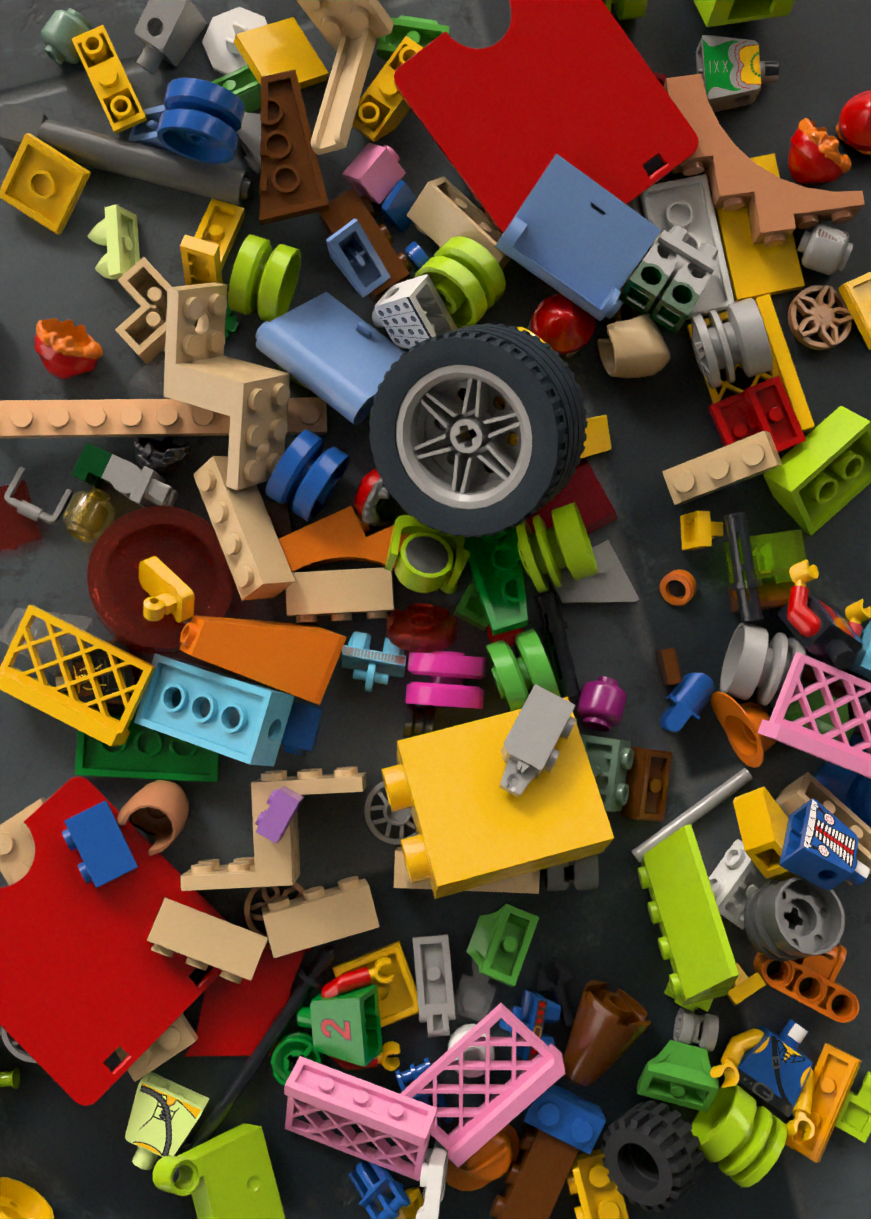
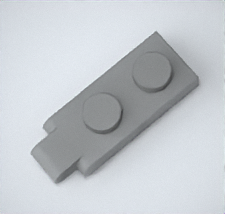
(434, 983)

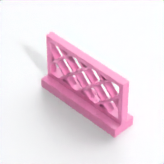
(810, 739)
(507, 1098)
(355, 1101)

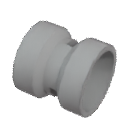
(696, 1029)

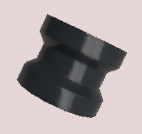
(418, 720)

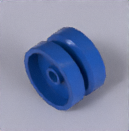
(201, 120)
(307, 475)

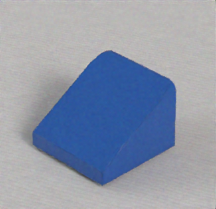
(397, 206)

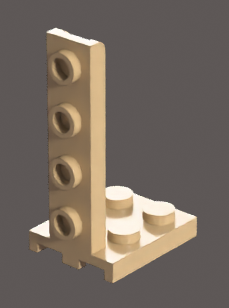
(352, 32)

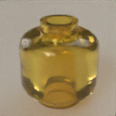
(88, 515)

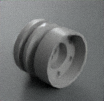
(731, 343)
(756, 665)

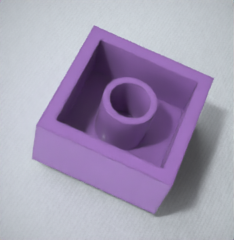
(275, 821)

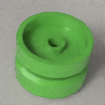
(519, 674)

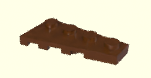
(289, 167)

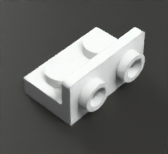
(735, 882)

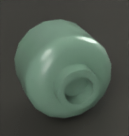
(58, 35)

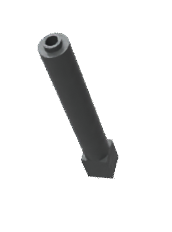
(126, 157)

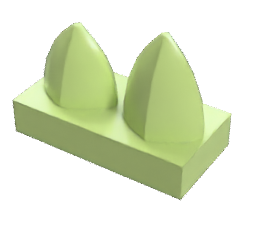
(121, 237)

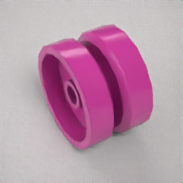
(446, 679)

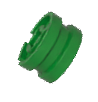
(293, 1045)

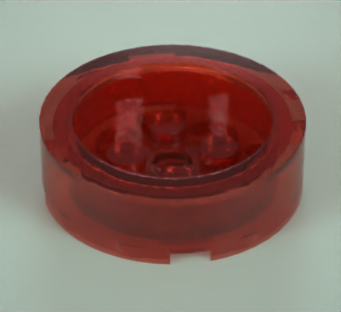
(185, 546)

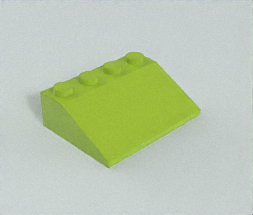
(687, 919)

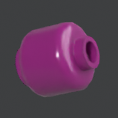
(601, 704)

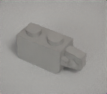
(533, 739)

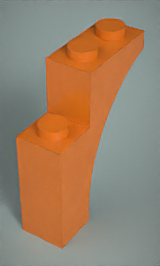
(336, 539)

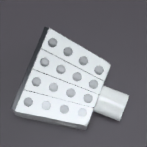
(412, 312)

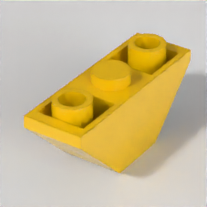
(109, 79)
(382, 105)
(763, 831)

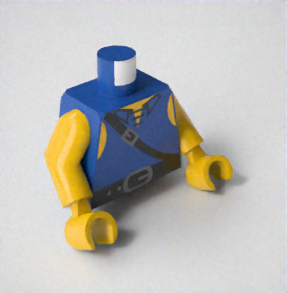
(774, 1071)

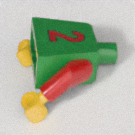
(348, 1020)

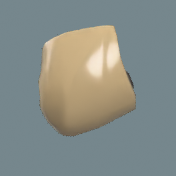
(633, 348)

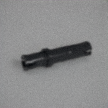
(737, 524)
(557, 644)

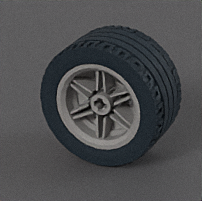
(424, 391)

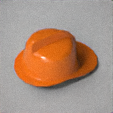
(742, 726)
(487, 1163)

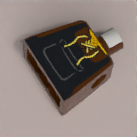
(107, 682)

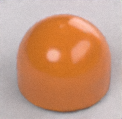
(686, 579)

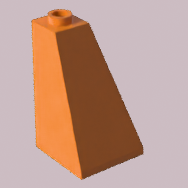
(278, 654)

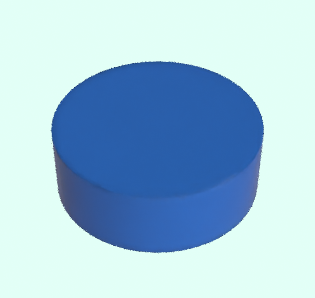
(416, 255)

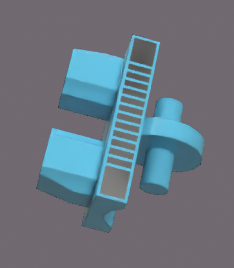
(371, 664)

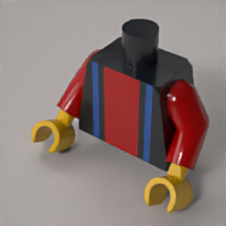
(818, 625)

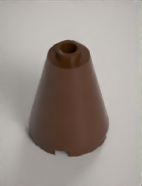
(601, 1032)

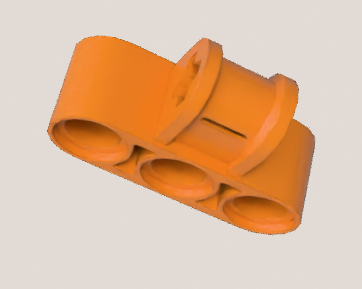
(824, 988)

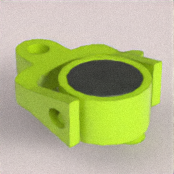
(426, 557)

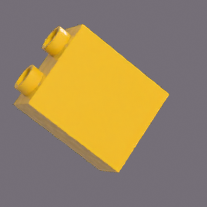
(476, 830)

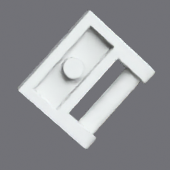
(433, 1180)

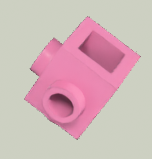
(374, 172)

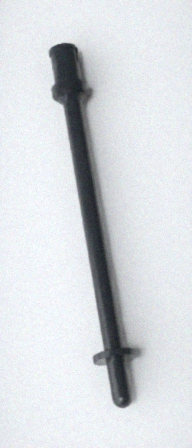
(311, 979)

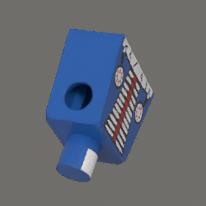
(821, 848)

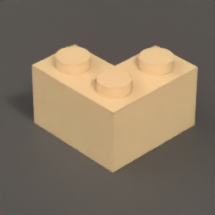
(147, 325)

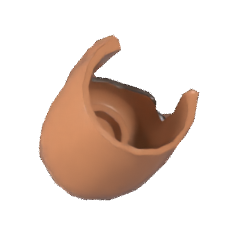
(159, 810)

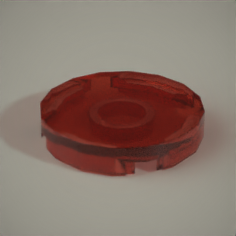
(422, 628)

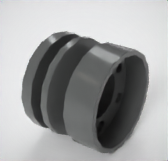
(794, 919)

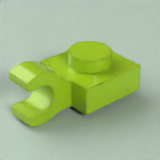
(856, 1112)

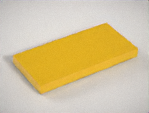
(757, 268)

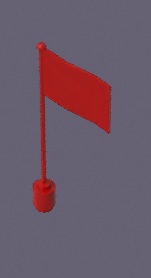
(240, 1014)

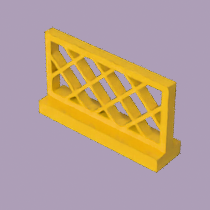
(781, 363)
(69, 707)

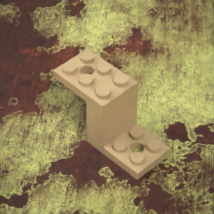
(205, 378)
(272, 862)

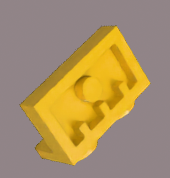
(595, 1190)

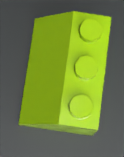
(824, 470)

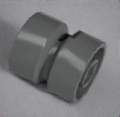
(582, 875)

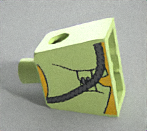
(161, 1118)

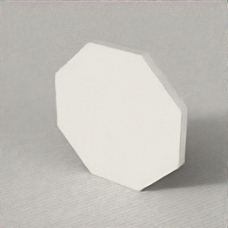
(221, 35)

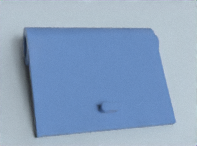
(578, 238)
(330, 353)

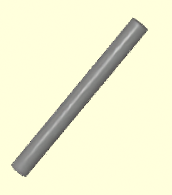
(696, 811)

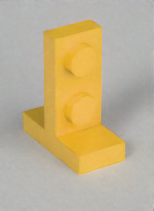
(209, 248)

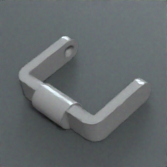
(30, 510)

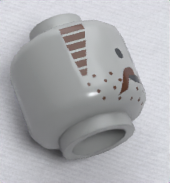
(825, 249)

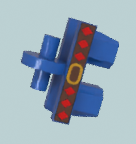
(534, 1012)

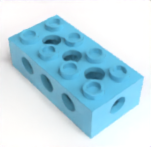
(234, 717)

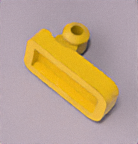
(166, 590)

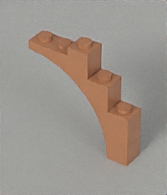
(737, 181)

